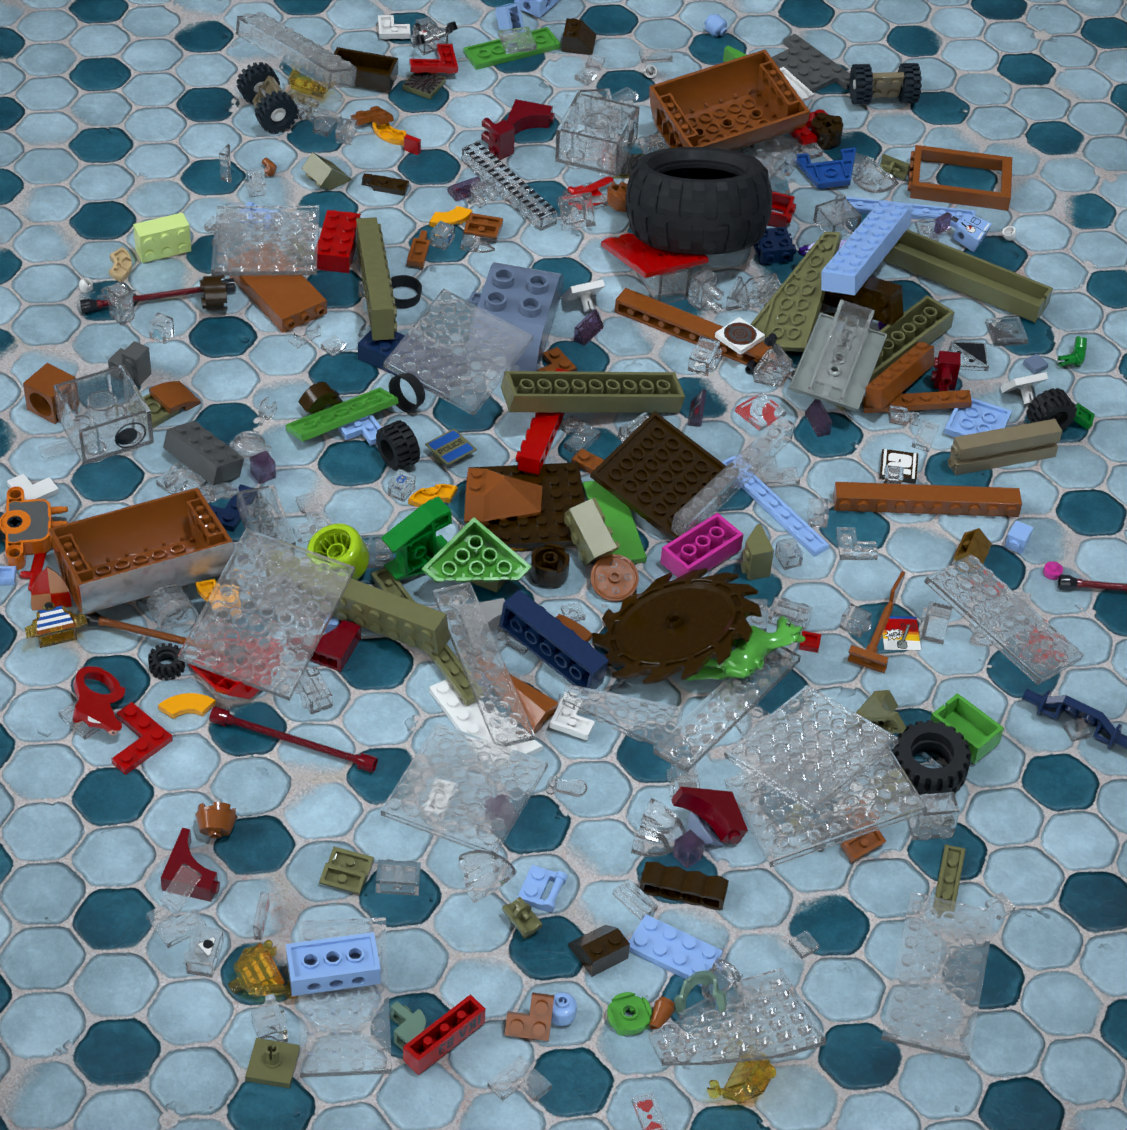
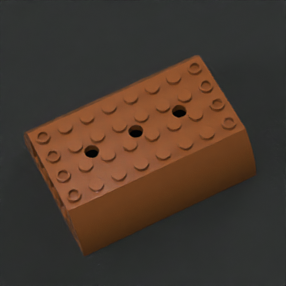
(730, 96)

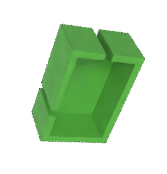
(976, 727)

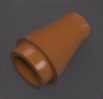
(661, 1013)

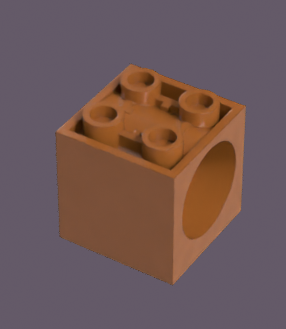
(40, 391)

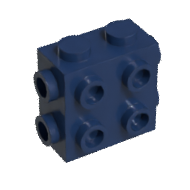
(775, 246)

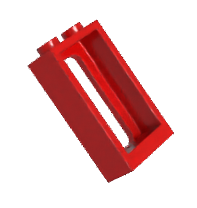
(784, 204)

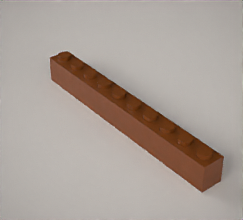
(678, 323)
(927, 499)

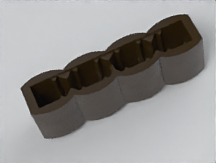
(683, 885)

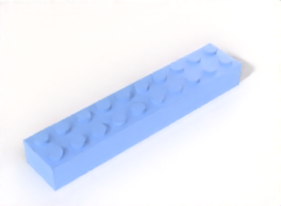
(866, 248)

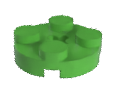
(629, 1025)

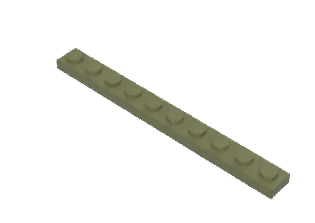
(447, 660)

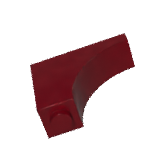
(530, 115)
(337, 646)
(716, 808)
(208, 883)

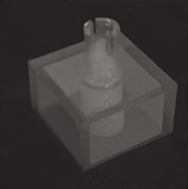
(837, 216)

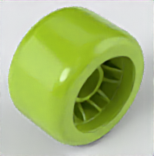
(341, 544)

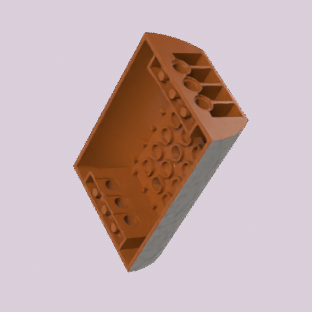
(140, 549)

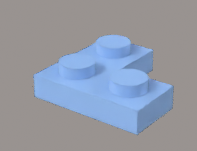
(365, 426)

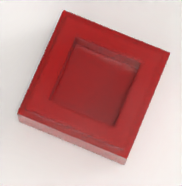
(412, 144)
(811, 642)

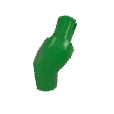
(1078, 354)

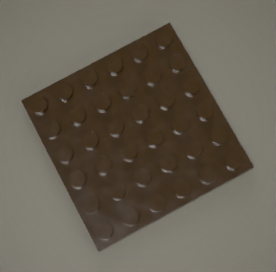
(657, 472)
(560, 492)

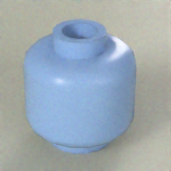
(715, 25)
(564, 1009)

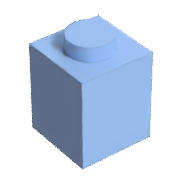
(1018, 537)

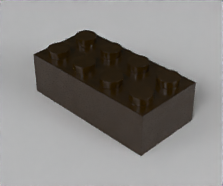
(373, 70)

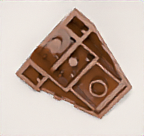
(499, 496)

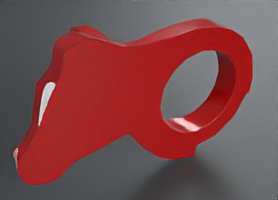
(95, 707)

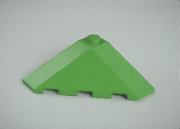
(476, 556)

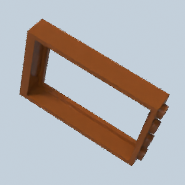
(960, 195)

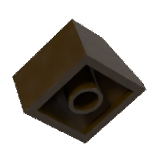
(578, 37)
(601, 949)

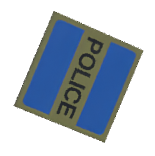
(450, 447)

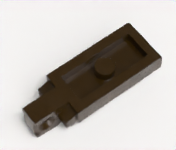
(385, 184)

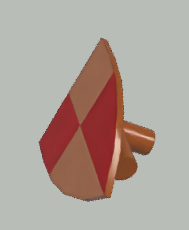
(50, 588)

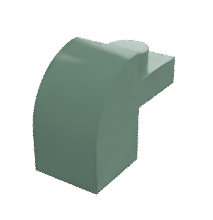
(409, 1024)

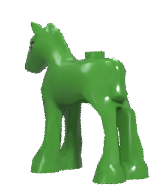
(750, 655)

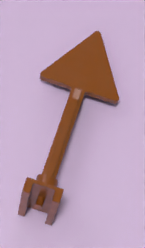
(869, 657)

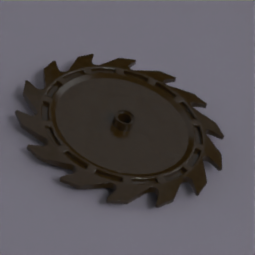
(677, 625)

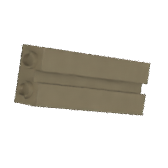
(1004, 447)

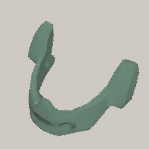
(704, 978)

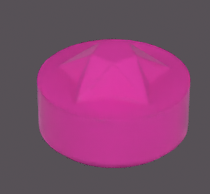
(1052, 570)

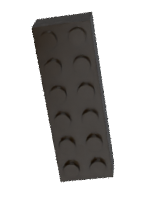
(875, 294)

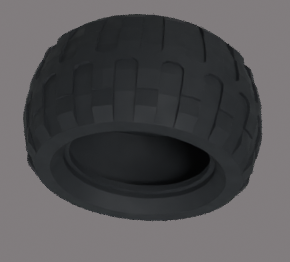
(698, 200)

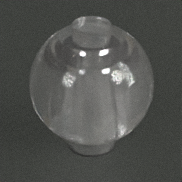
(249, 444)

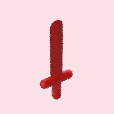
(596, 185)
(36, 569)

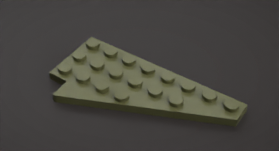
(798, 301)

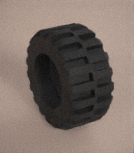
(939, 740)

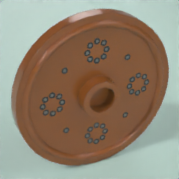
(614, 577)

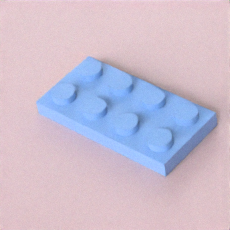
(672, 948)

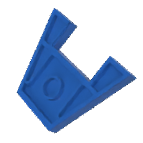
(829, 173)

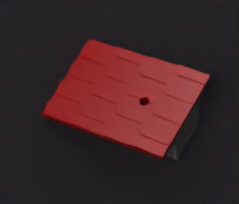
(661, 271)

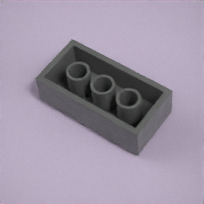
(203, 453)

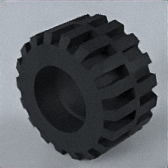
(1052, 405)
(398, 445)

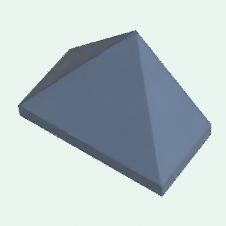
(703, 830)

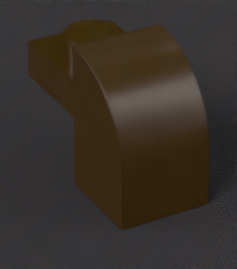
(318, 397)

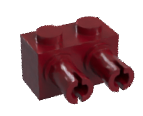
(499, 137)
(946, 370)

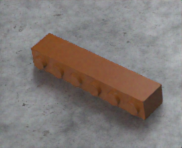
(899, 375)

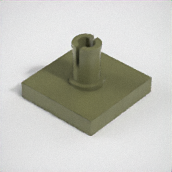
(272, 1063)

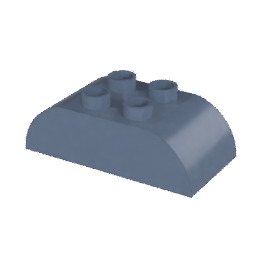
(526, 300)

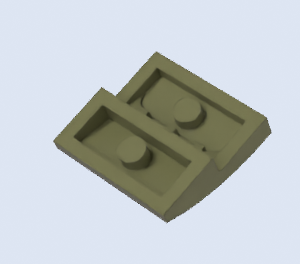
(347, 870)

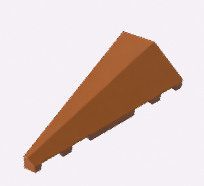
(536, 704)

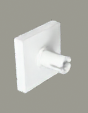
(584, 292)
(1025, 384)

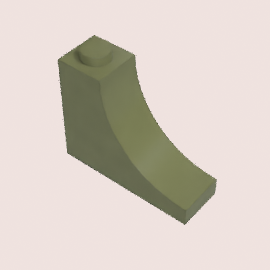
(880, 710)

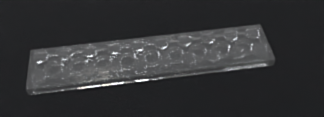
(483, 666)
(723, 710)

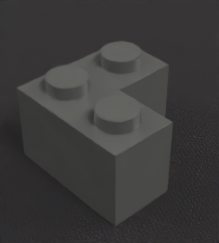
(135, 359)

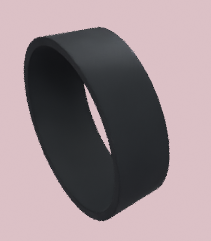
(407, 281)
(404, 404)

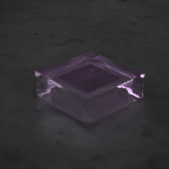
(942, 223)

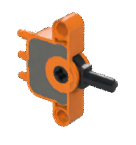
(27, 526)

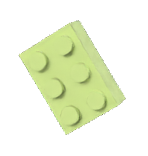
(162, 237)

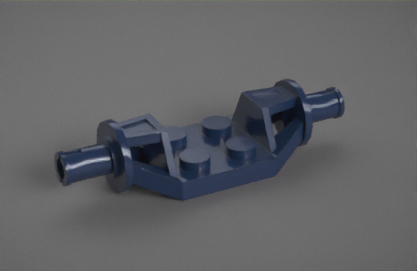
(1074, 709)

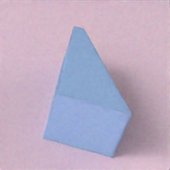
(334, 622)

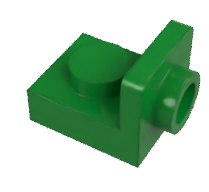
(1084, 416)

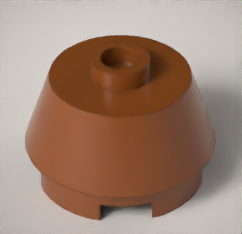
(617, 196)
(215, 819)

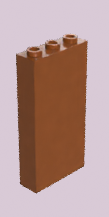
(284, 298)

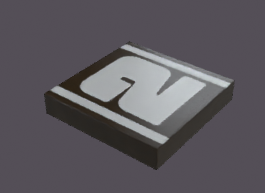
(901, 459)

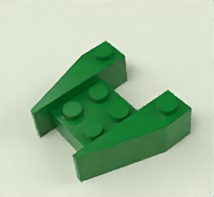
(416, 539)

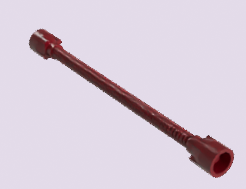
(363, 761)

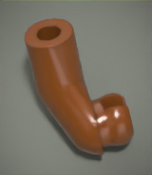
(270, 167)

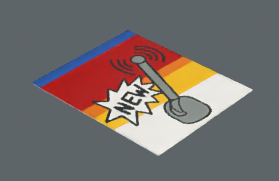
(901, 633)

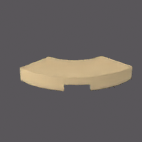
(122, 264)

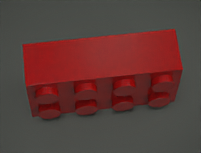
(337, 241)

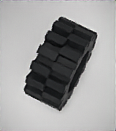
(165, 670)

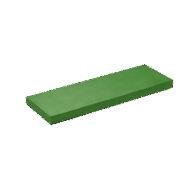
(493, 53)
(341, 414)
(620, 520)

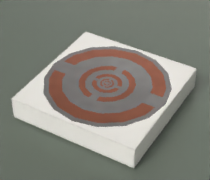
(739, 336)

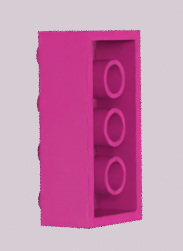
(702, 546)

